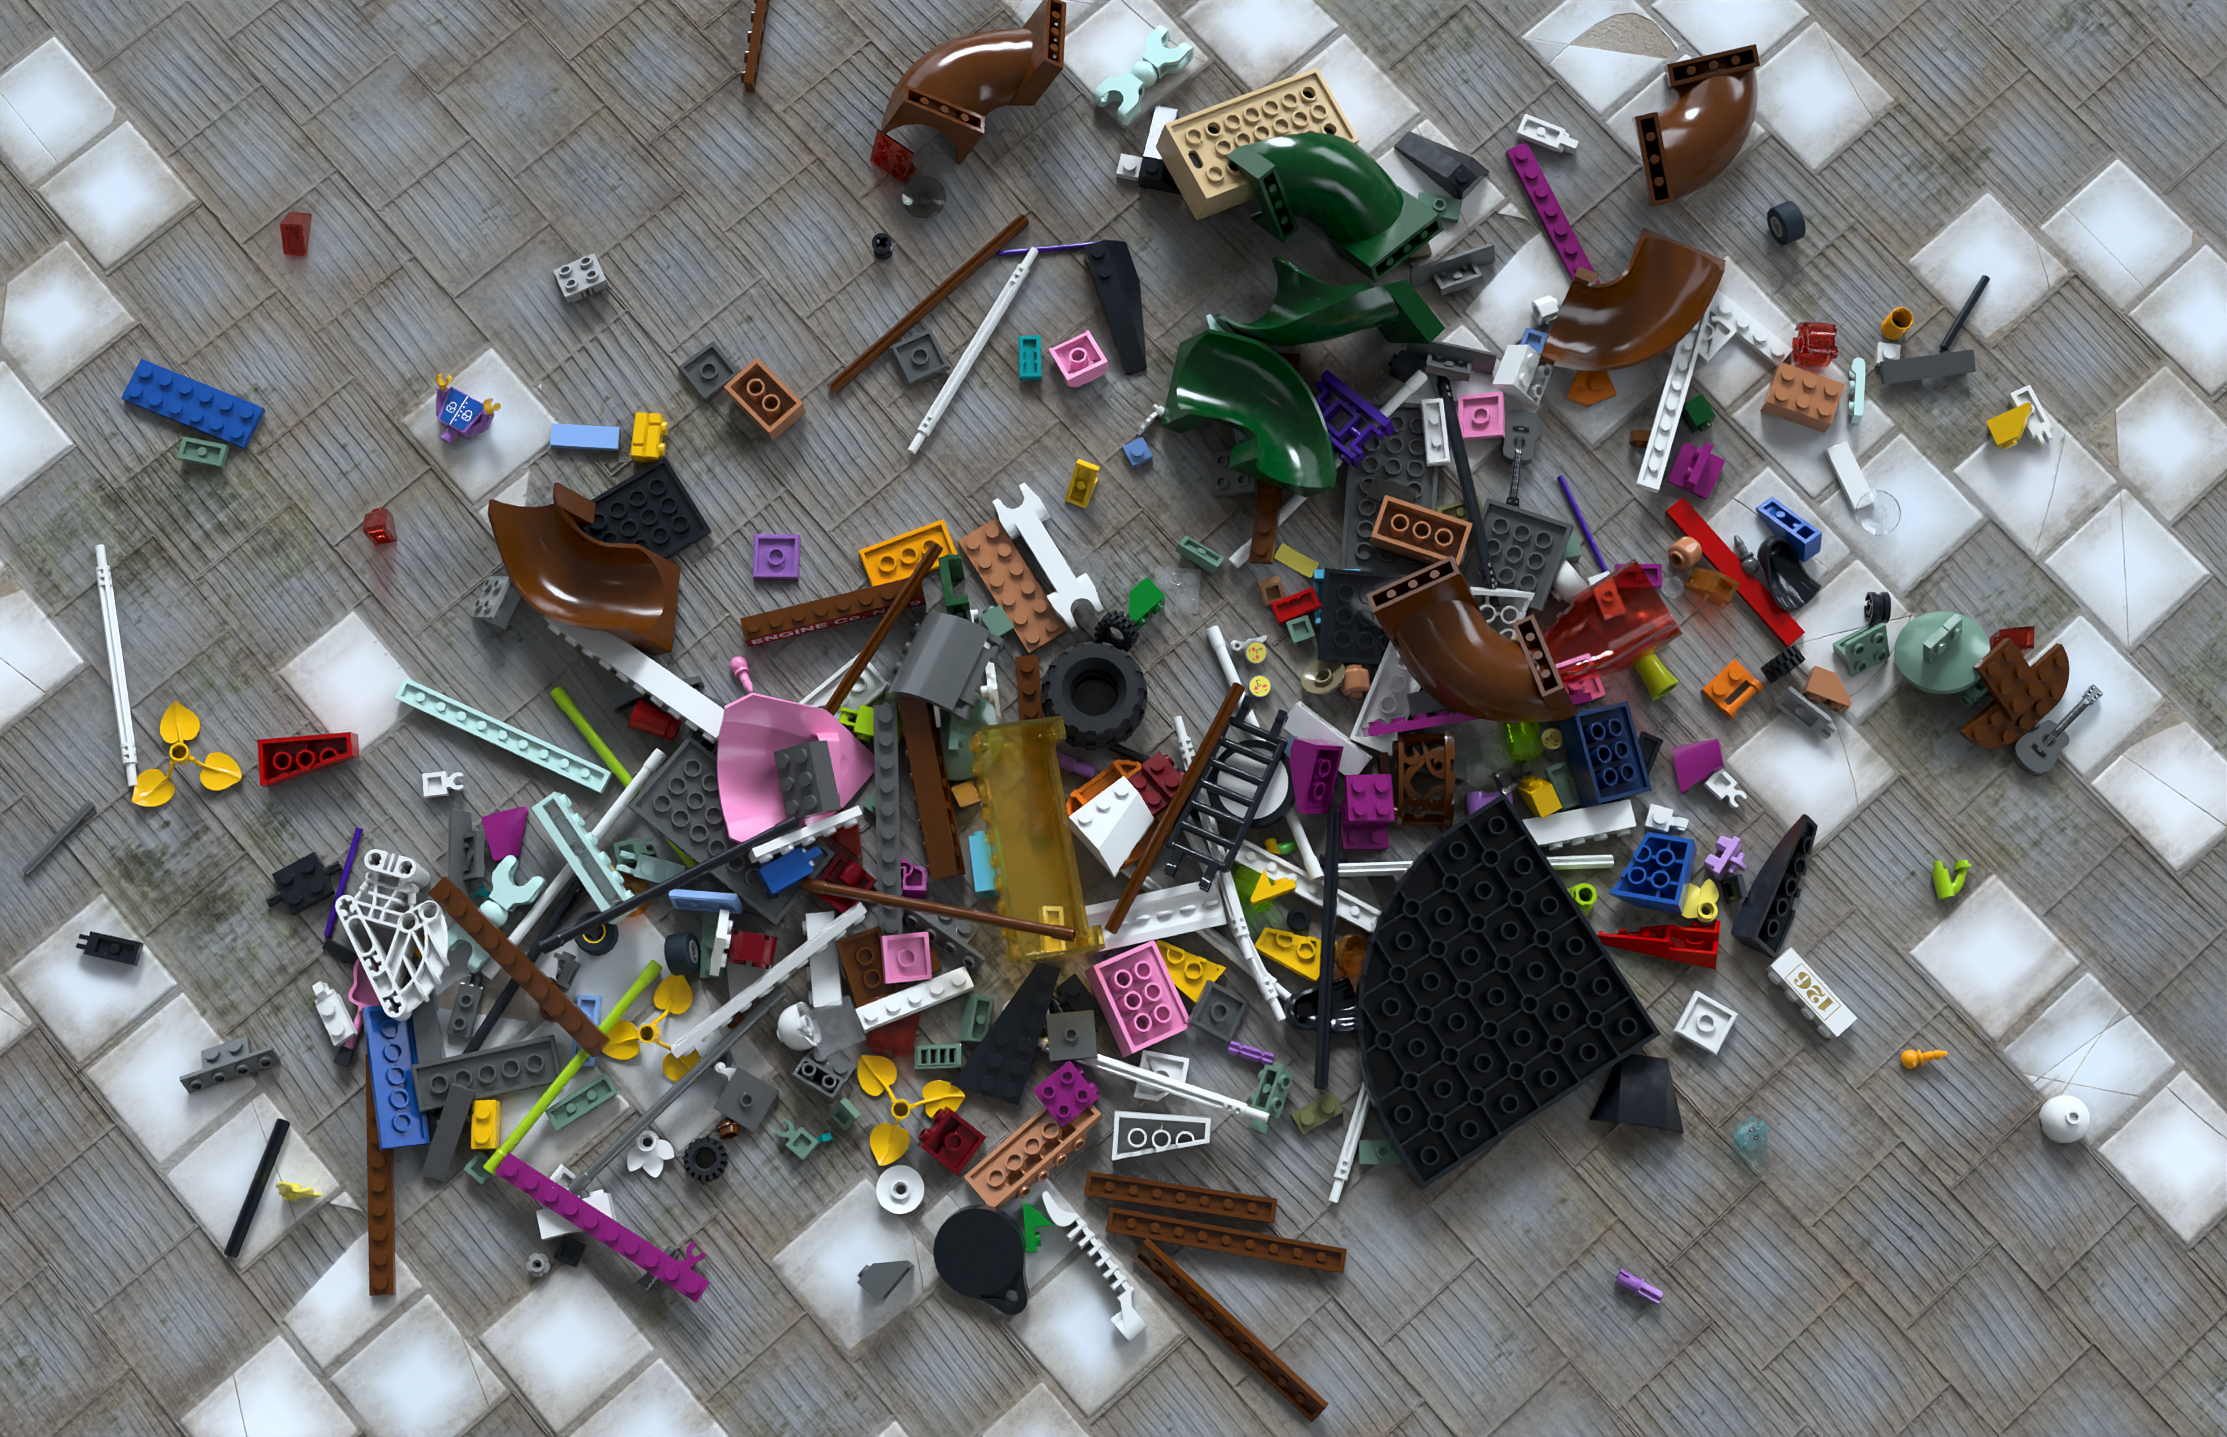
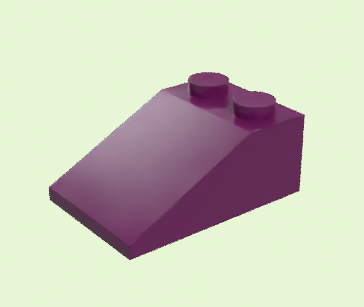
(1314, 773)

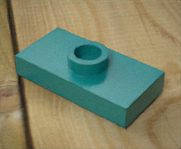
(1030, 358)

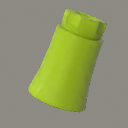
(1655, 676)
(1588, 893)

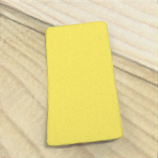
(1296, 560)

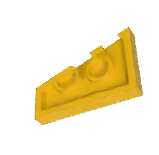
(1292, 951)
(1188, 970)

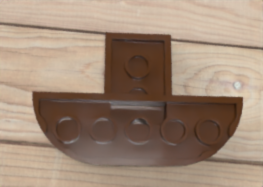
(2019, 693)

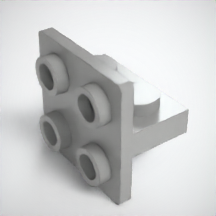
(497, 601)

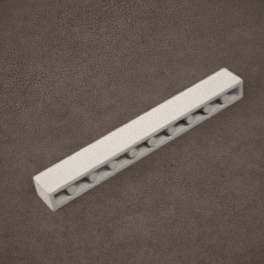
(646, 676)

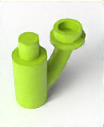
(1942, 880)

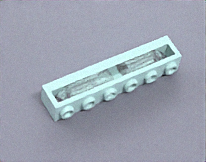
(582, 853)

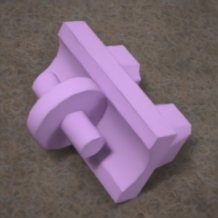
(1730, 850)

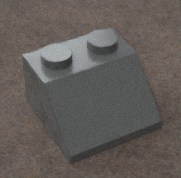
(883, 1277)

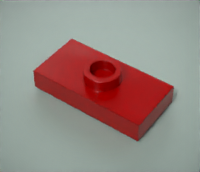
(1296, 606)

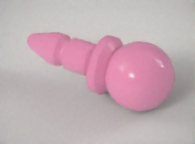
(740, 668)

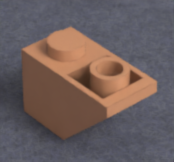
(1826, 688)

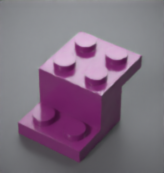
(1366, 812)

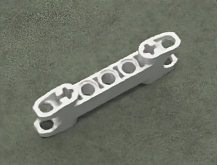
(1069, 590)

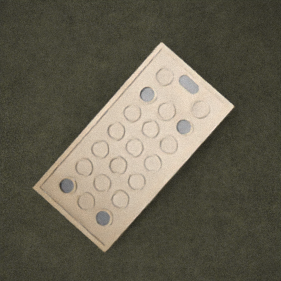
(1198, 143)

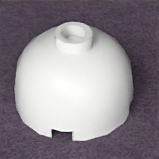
(1567, 583)
(794, 1028)
(2065, 1119)

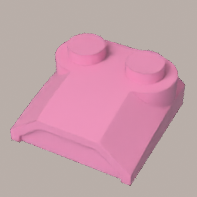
(1079, 360)

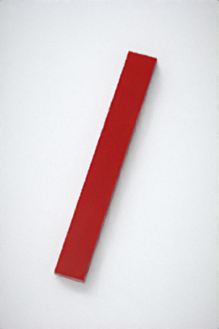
(1727, 563)

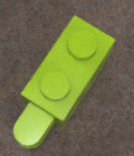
(864, 722)

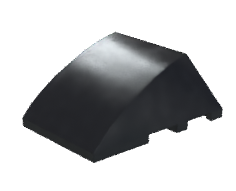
(1640, 1095)

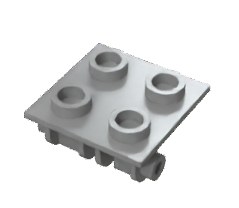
(580, 277)

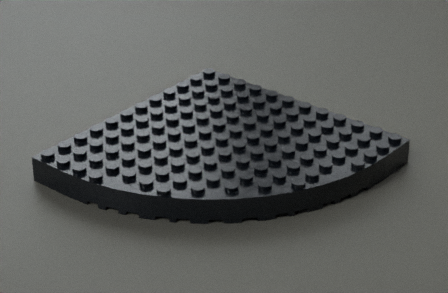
(1483, 996)

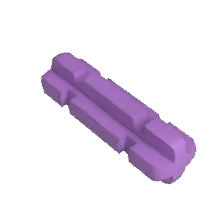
(1250, 1053)

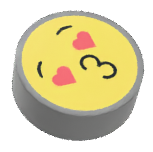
(1255, 652)
(1259, 686)
(1551, 739)

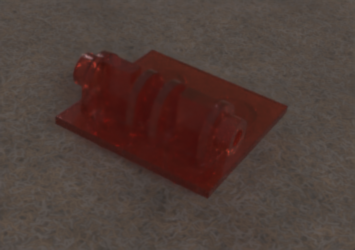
(892, 157)

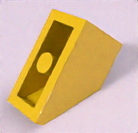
(2010, 425)

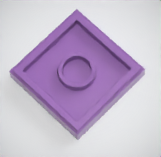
(776, 557)

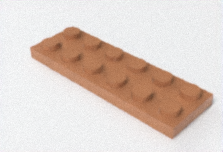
(1012, 585)

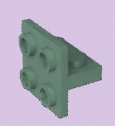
(1863, 648)

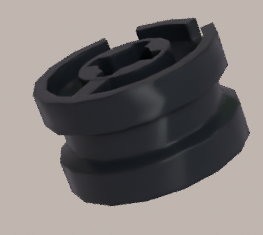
(1877, 607)

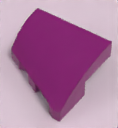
(505, 832)

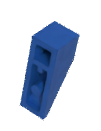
(1792, 527)

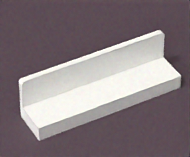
(1309, 725)

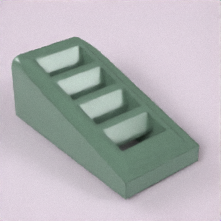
(937, 1065)

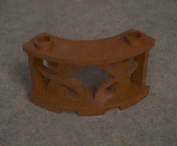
(1443, 754)

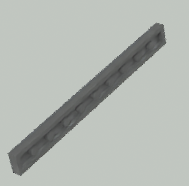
(887, 815)

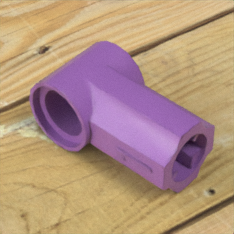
(1478, 799)

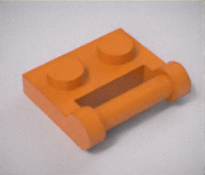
(1726, 683)

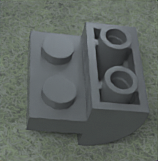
(824, 1074)

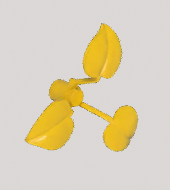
(179, 725)
(674, 996)
(889, 1141)

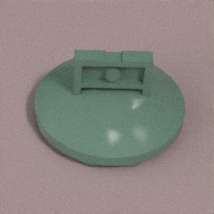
(1940, 652)
(956, 734)

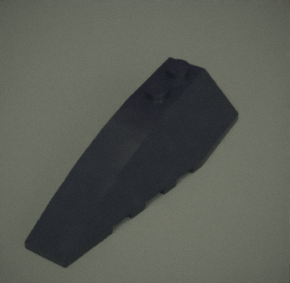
(1120, 299)
(1769, 904)

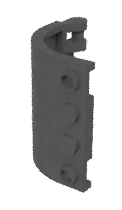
(944, 663)

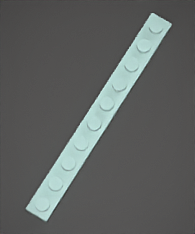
(503, 735)

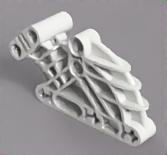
(392, 881)

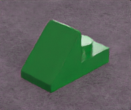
(1033, 1220)

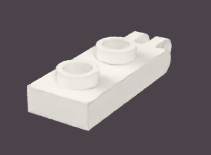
(2038, 423)

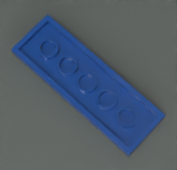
(193, 404)
(390, 1057)

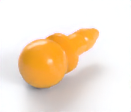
(1911, 1059)

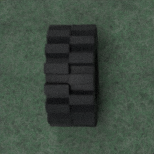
(1121, 623)
(1782, 663)
(695, 1148)

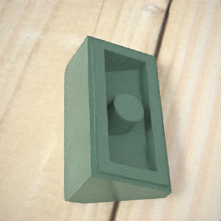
(975, 1018)

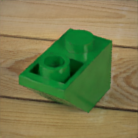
(1144, 601)

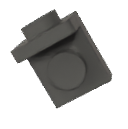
(566, 974)

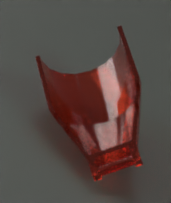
(1612, 621)

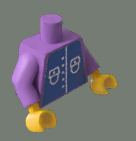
(460, 412)

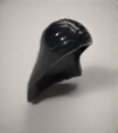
(1785, 574)
(1302, 1008)

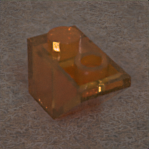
(1712, 586)

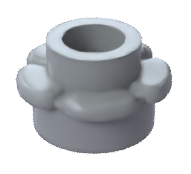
(544, 1264)

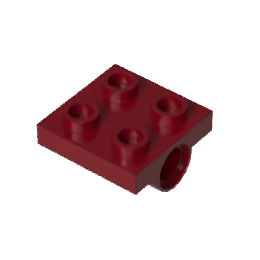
(846, 873)

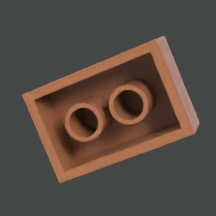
(1802, 397)
(764, 399)

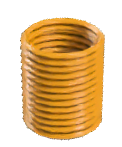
(1903, 316)

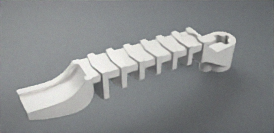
(1126, 1319)

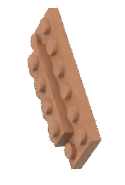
(1029, 1156)

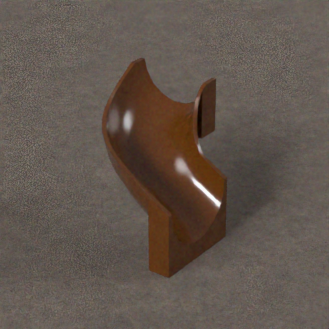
(978, 73)
(1702, 124)
(1638, 312)
(584, 579)
(1461, 657)

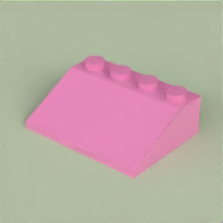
(1138, 998)

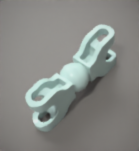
(1130, 86)
(504, 898)

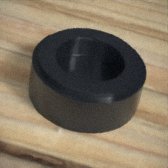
(1298, 919)

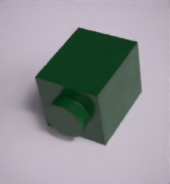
(1698, 414)

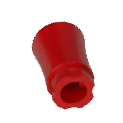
(654, 721)

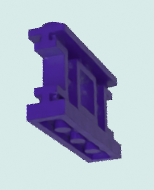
(1355, 407)

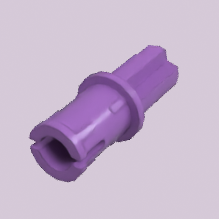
(1075, 766)
(1638, 1287)

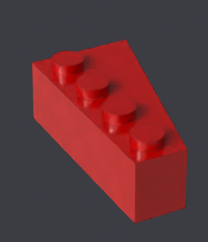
(301, 755)

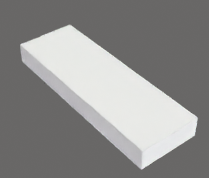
(1434, 432)
(1847, 473)

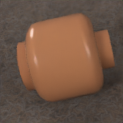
(1684, 553)
(1355, 682)

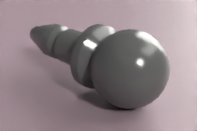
(1749, 564)

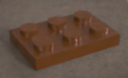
(863, 966)

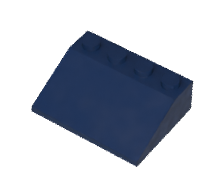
(1604, 754)

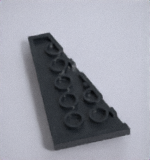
(1007, 1050)

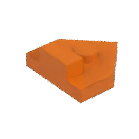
(1591, 388)

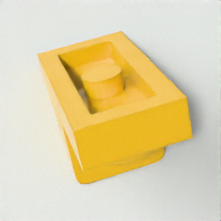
(1082, 483)
(1265, 892)

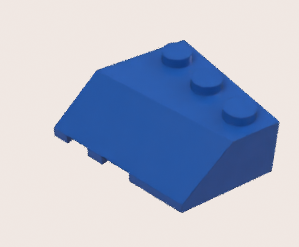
(1658, 873)

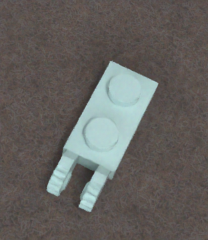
(1856, 388)
(650, 867)

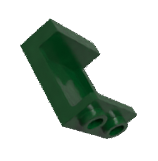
(952, 570)

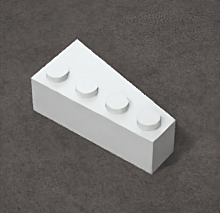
(1152, 1132)

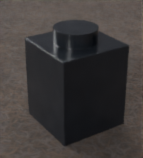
(1404, 365)

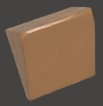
(1271, 589)
(965, 795)

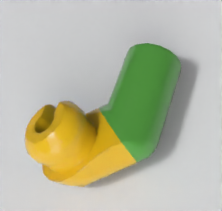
(1282, 848)

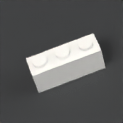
(554, 1225)

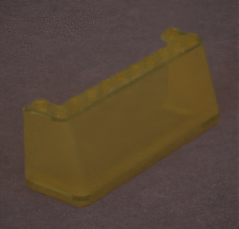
(1031, 837)

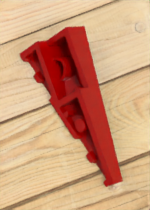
(1689, 944)

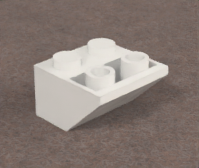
(1523, 374)

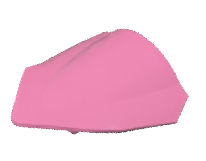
(747, 765)

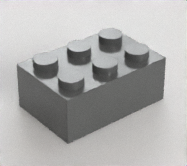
(807, 780)

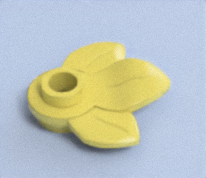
(1701, 897)
(292, 1191)

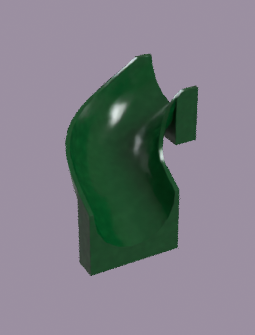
(1340, 191)
(1319, 312)
(1261, 396)

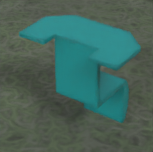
(483, 892)
(825, 1137)

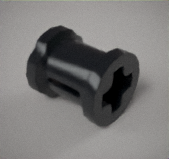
(886, 242)

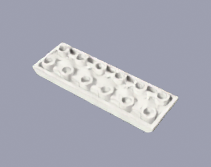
(1161, 914)

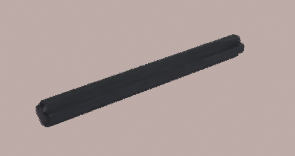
(257, 1188)

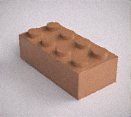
(1419, 532)

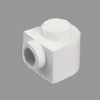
(1545, 310)

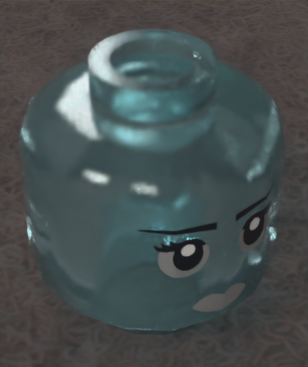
(1751, 1133)

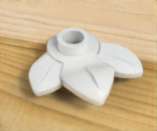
(649, 1157)

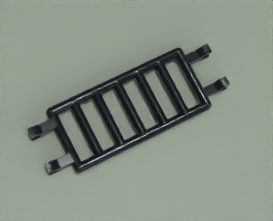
(1253, 804)

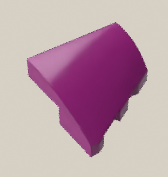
(1697, 762)
(913, 880)

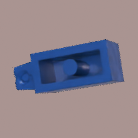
(787, 869)

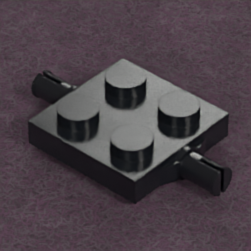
(303, 883)

